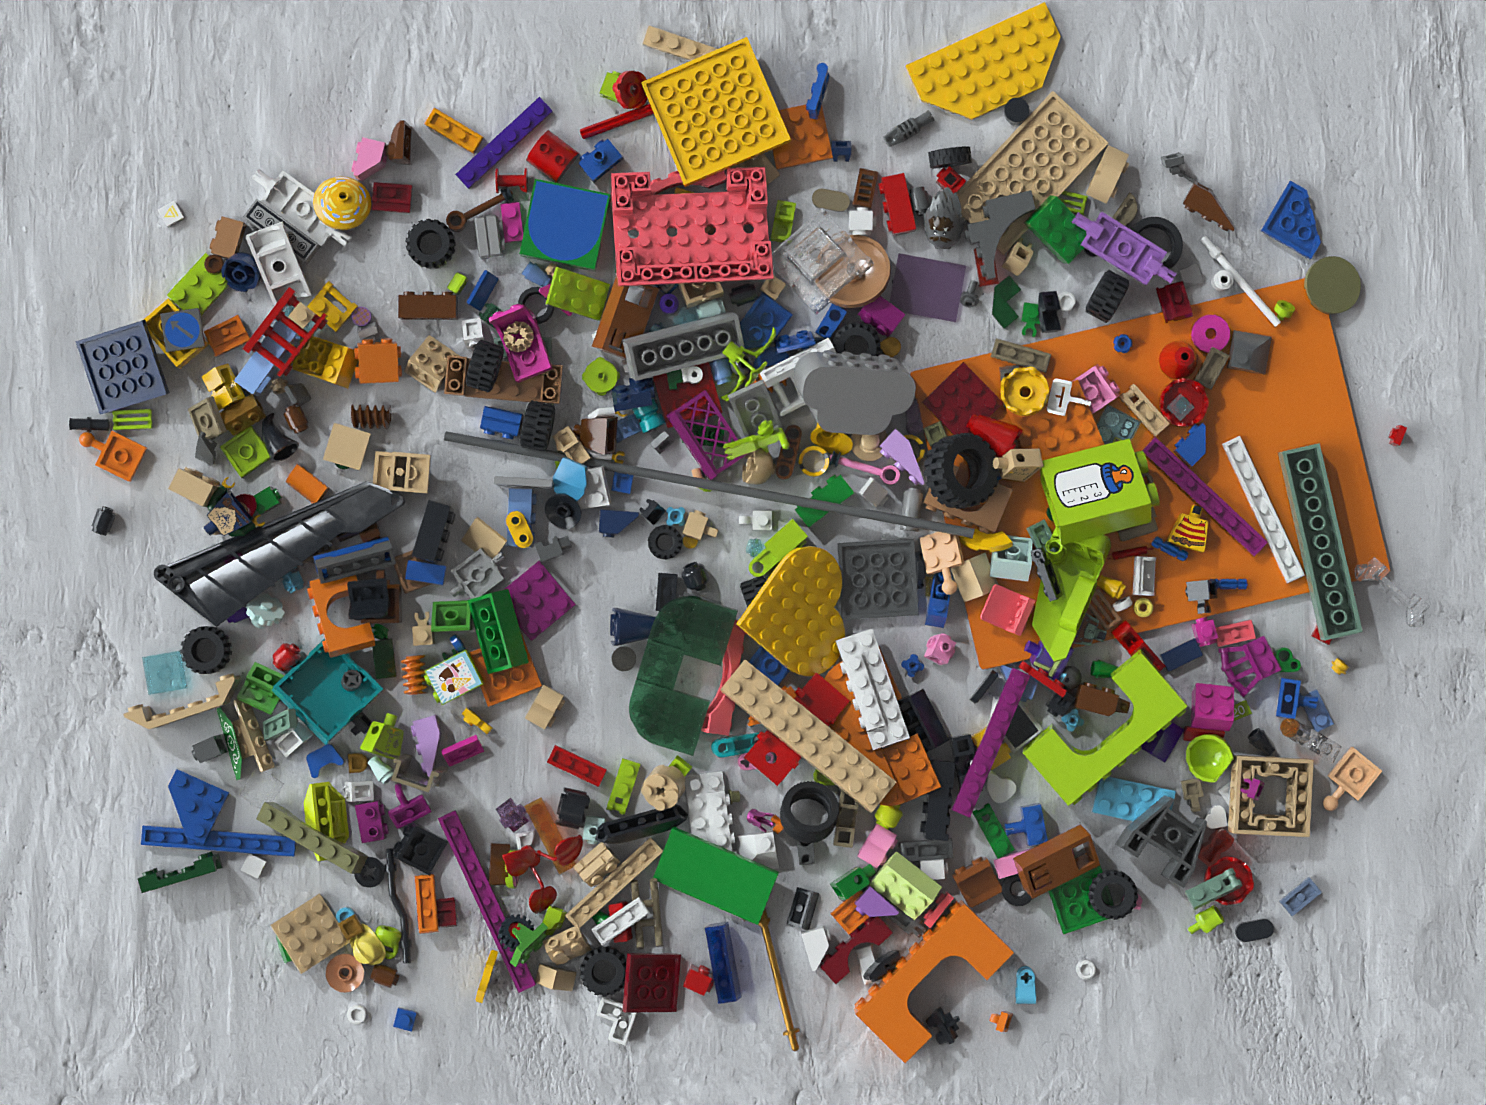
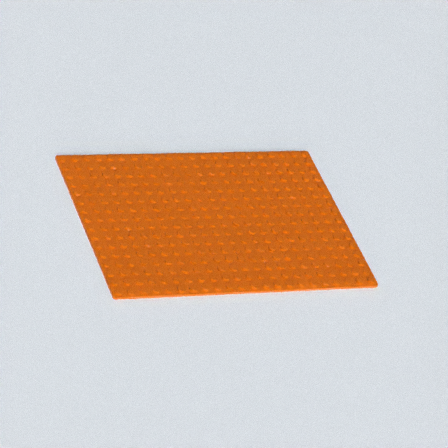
(1289, 407)

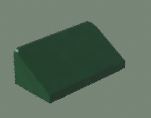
(384, 659)

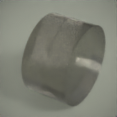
(624, 658)

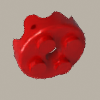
(1193, 392)
(1242, 872)

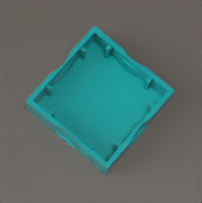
(318, 695)

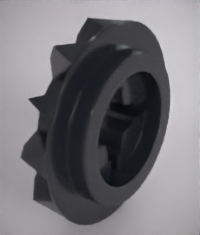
(369, 881)

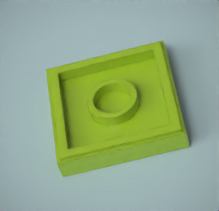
(245, 451)

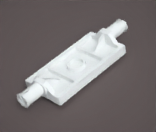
(295, 205)

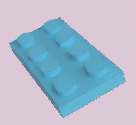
(1126, 798)

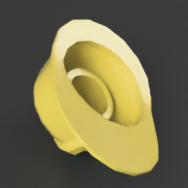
(367, 947)

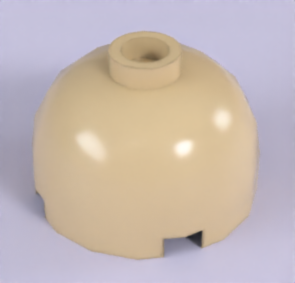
(758, 467)

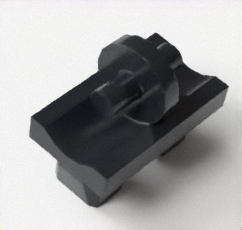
(947, 1025)

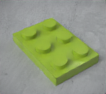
(198, 288)
(577, 293)

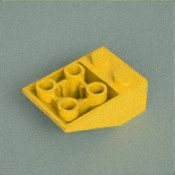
(326, 361)

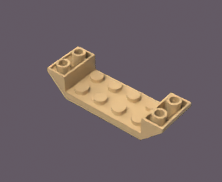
(143, 715)

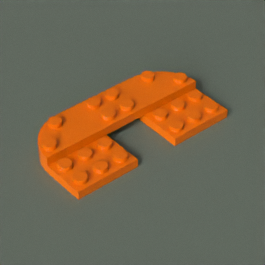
(903, 761)

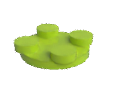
(600, 376)

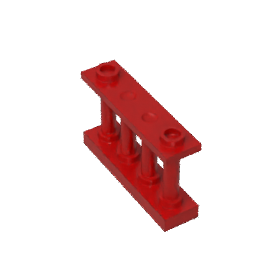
(266, 330)

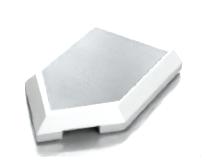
(1022, 726)

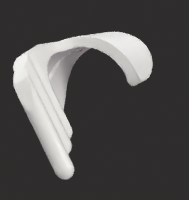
(1056, 389)

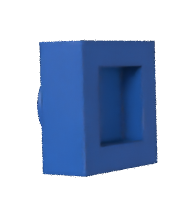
(622, 483)
(405, 1019)

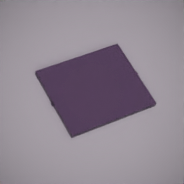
(927, 287)

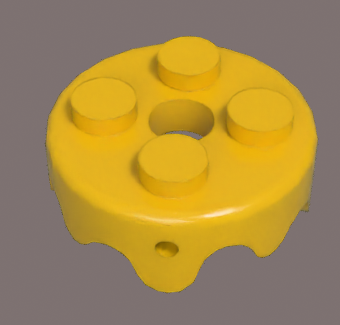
(1025, 378)

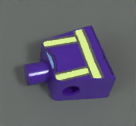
(1041, 659)

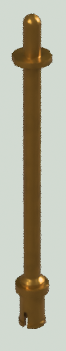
(764, 922)

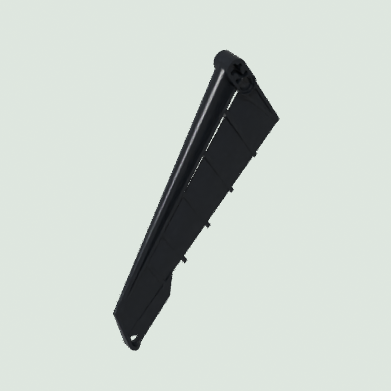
(242, 580)

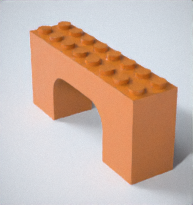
(956, 934)

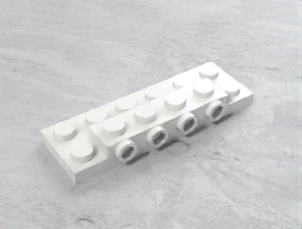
(871, 689)
(709, 808)

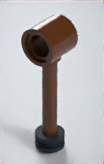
(506, 194)

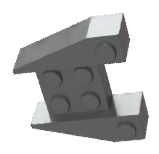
(1168, 834)

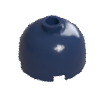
(241, 272)

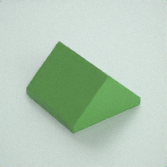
(451, 616)

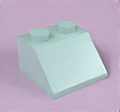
(1013, 562)

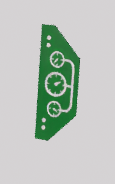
(231, 742)

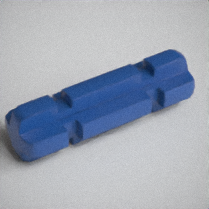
(1169, 548)
(1231, 583)

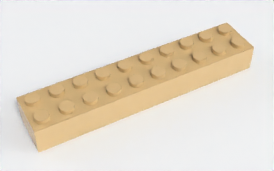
(808, 736)

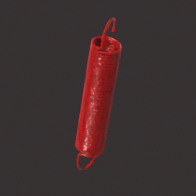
(1130, 552)

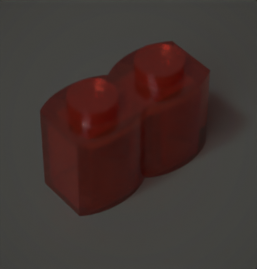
(1217, 843)

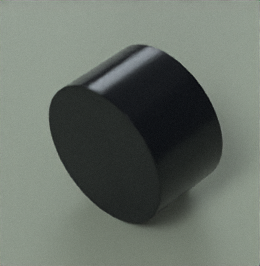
(1016, 111)

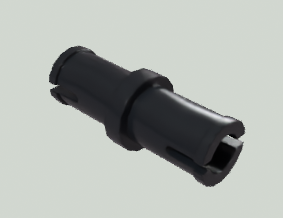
(89, 424)

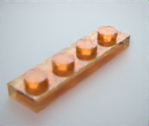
(546, 829)

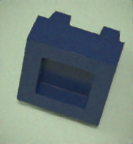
(841, 148)

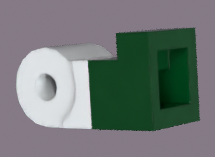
(690, 374)

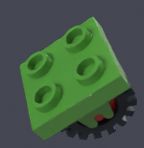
(519, 935)

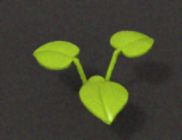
(736, 354)

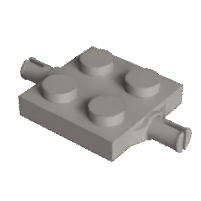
(477, 574)

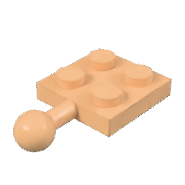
(940, 554)
(1352, 774)

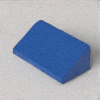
(482, 290)

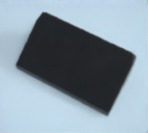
(803, 908)

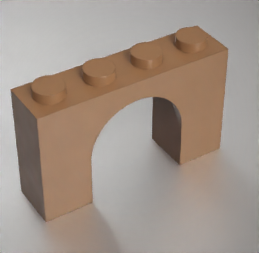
(986, 517)

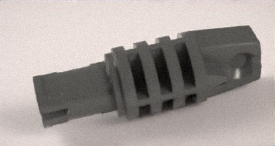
(907, 129)

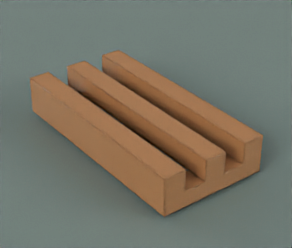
(1107, 604)

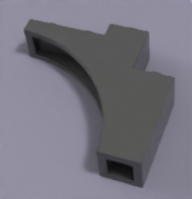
(987, 233)

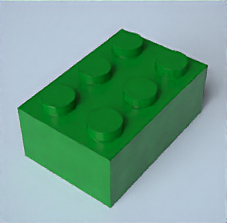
(1055, 229)

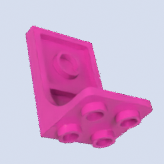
(532, 360)

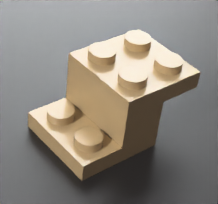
(402, 471)

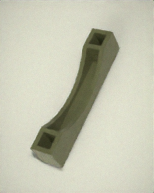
(330, 849)

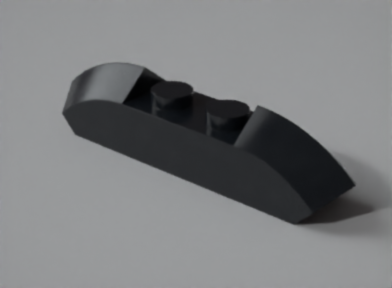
(640, 825)

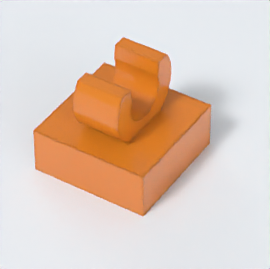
(1002, 1020)

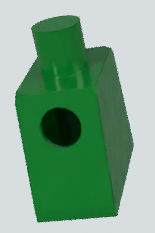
(845, 884)

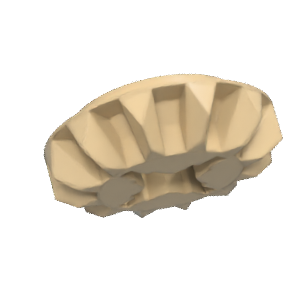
(521, 344)

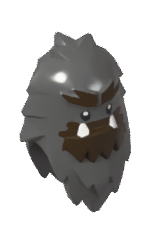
(944, 219)

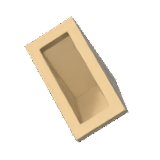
(555, 977)

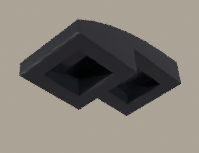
(1047, 307)

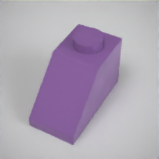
(874, 904)

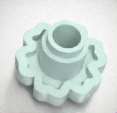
(265, 610)

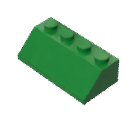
(498, 631)

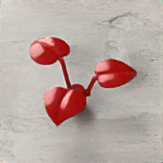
(520, 860)

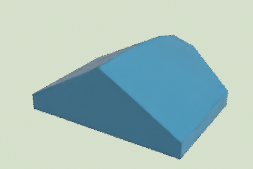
(570, 478)

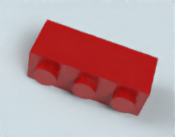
(897, 204)

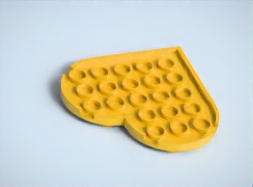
(796, 612)

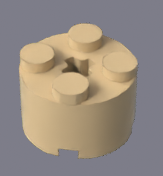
(663, 787)

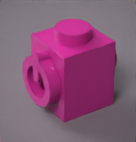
(1204, 631)

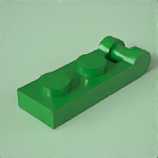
(993, 831)

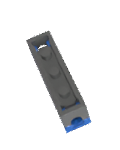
(354, 560)

